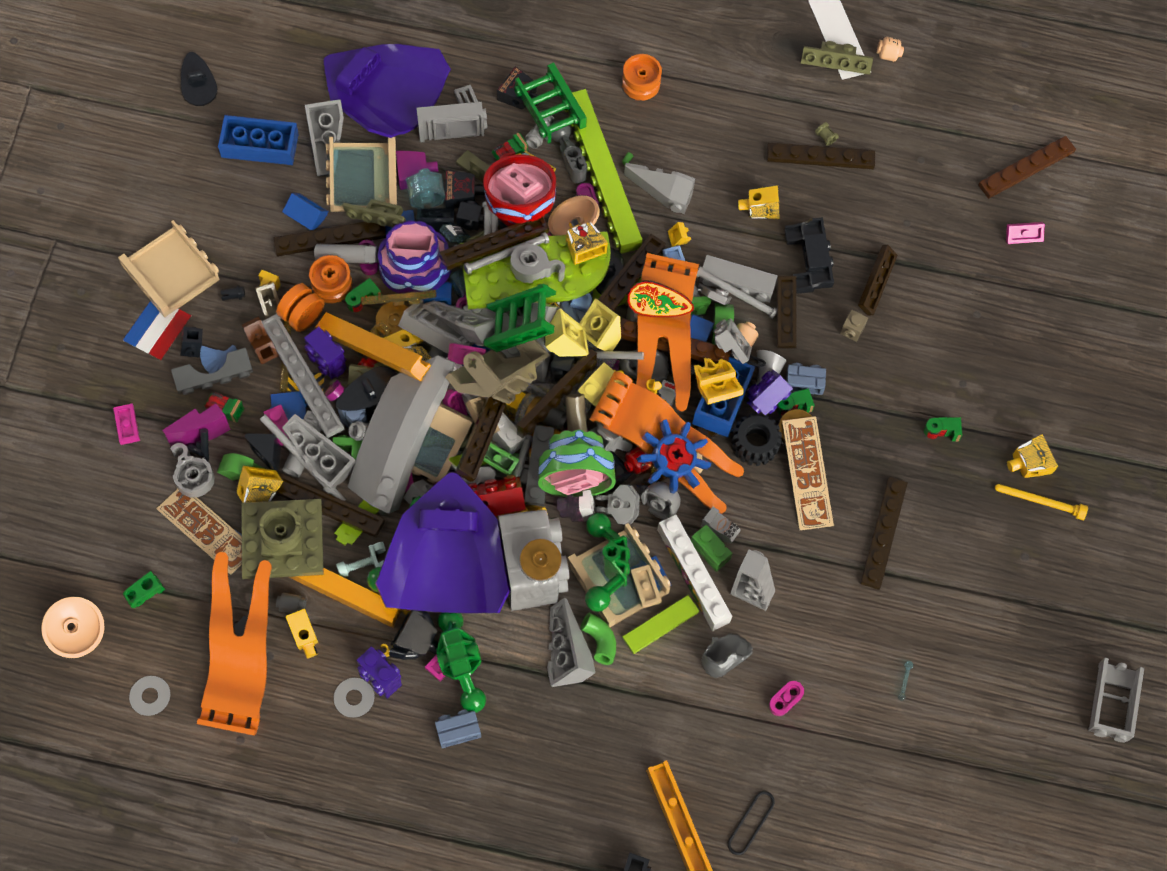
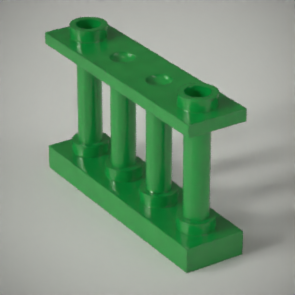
(560, 89)
(528, 330)

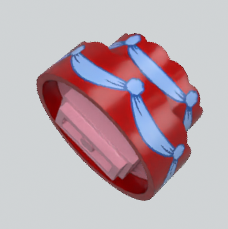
(520, 188)

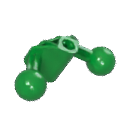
(615, 562)
(459, 658)

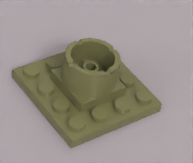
(285, 535)

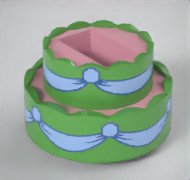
(576, 464)

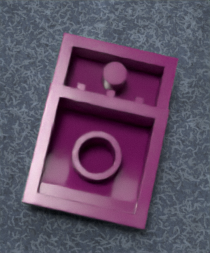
(188, 428)

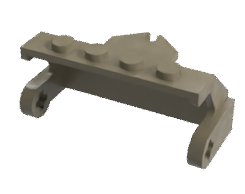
(497, 375)

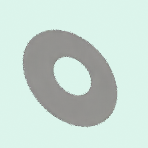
(136, 695)
(354, 710)

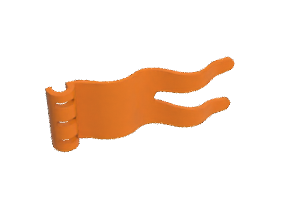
(674, 329)
(642, 412)
(236, 662)

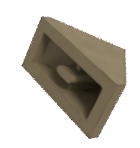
(268, 299)

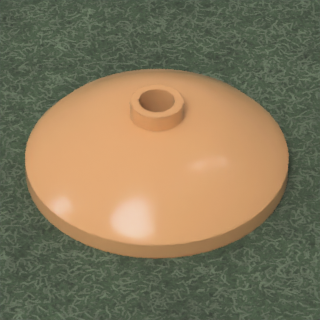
(578, 207)
(86, 632)

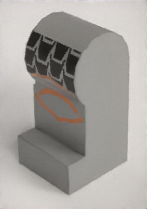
(721, 525)

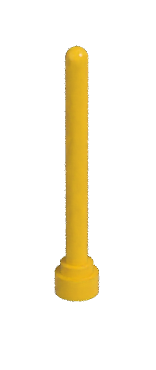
(1078, 510)

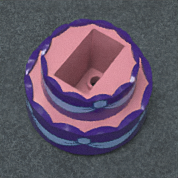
(411, 258)

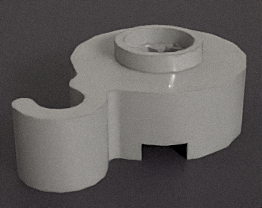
(531, 263)
(189, 466)

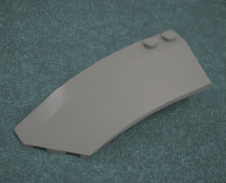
(397, 435)

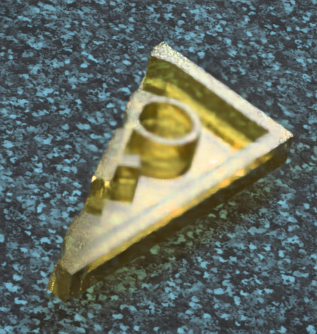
(399, 298)

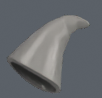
(772, 360)

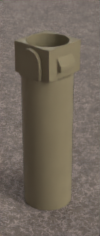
(576, 412)

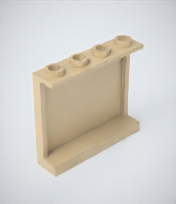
(171, 270)

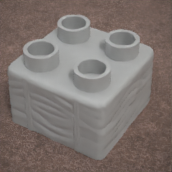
(518, 531)

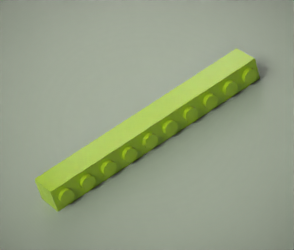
(606, 179)

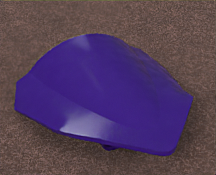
(386, 84)
(446, 554)

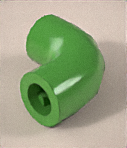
(603, 636)

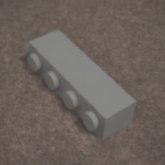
(748, 280)

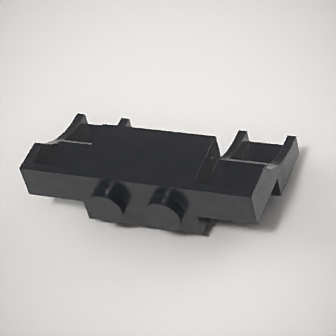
(816, 255)

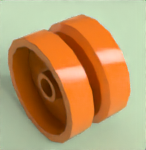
(641, 77)
(330, 278)
(300, 307)

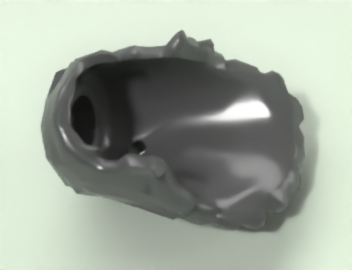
(660, 370)
(725, 654)

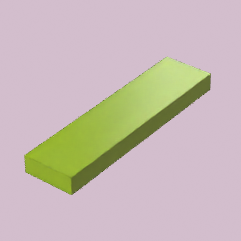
(660, 624)

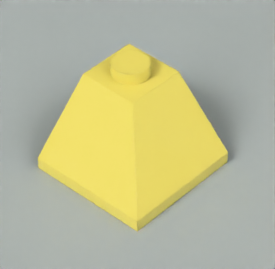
(602, 326)
(568, 336)
(596, 384)

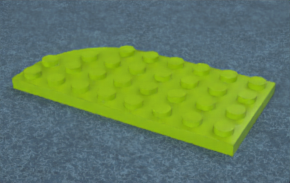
(498, 282)

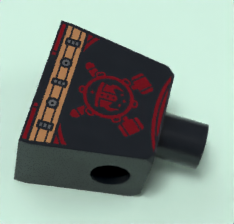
(506, 91)
(461, 188)

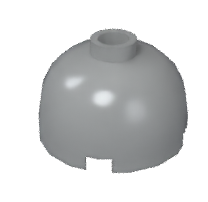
(660, 500)

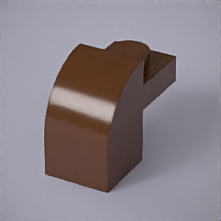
(259, 340)

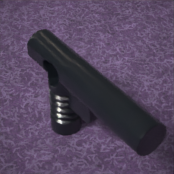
(201, 447)

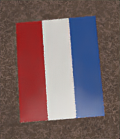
(154, 332)

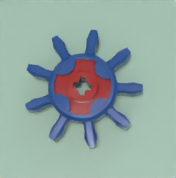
(664, 459)

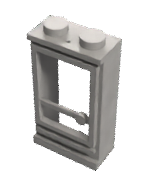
(451, 121)
(430, 328)
(1121, 677)

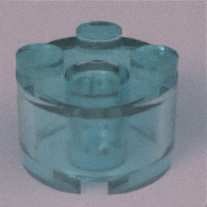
(425, 189)

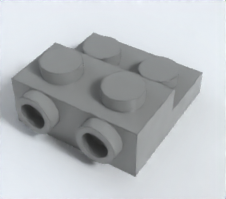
(729, 337)

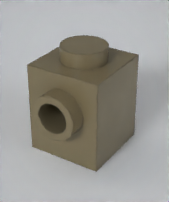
(854, 325)

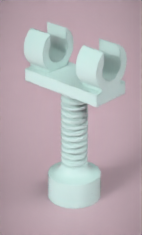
(377, 548)

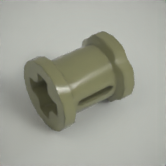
(826, 134)

